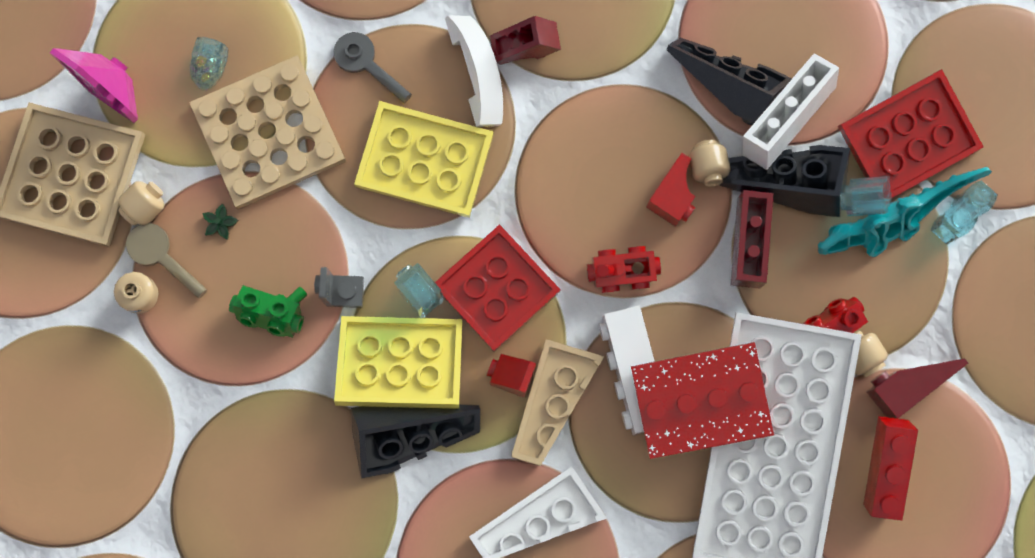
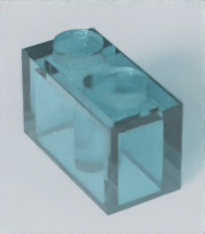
(418, 289)

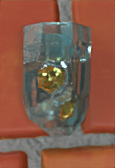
(208, 62)

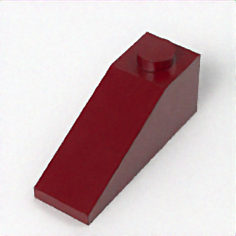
(905, 388)

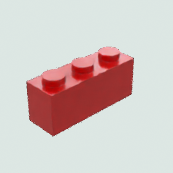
(890, 468)

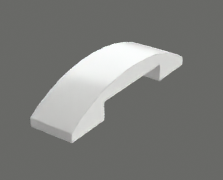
(482, 68)

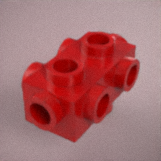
(615, 270)
(841, 316)

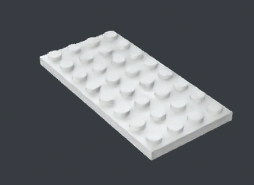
(778, 489)

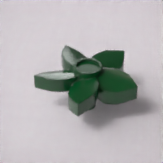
(219, 222)

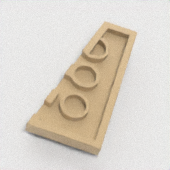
(555, 391)

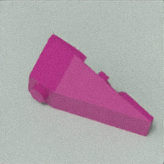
(101, 78)

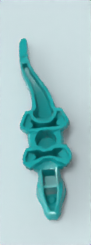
(900, 221)

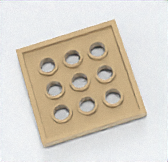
(69, 128)
(272, 177)

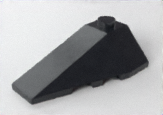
(738, 86)
(799, 180)
(396, 434)

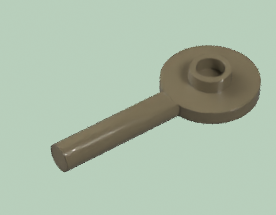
(150, 245)

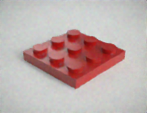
(497, 287)

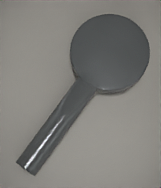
(356, 53)

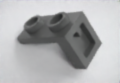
(339, 290)

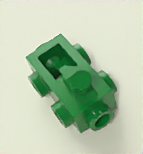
(274, 313)

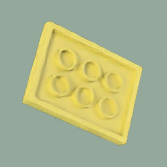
(424, 159)
(399, 362)

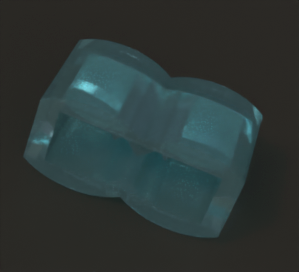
(866, 196)
(964, 212)

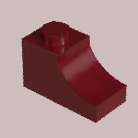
(525, 40)

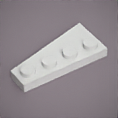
(545, 514)

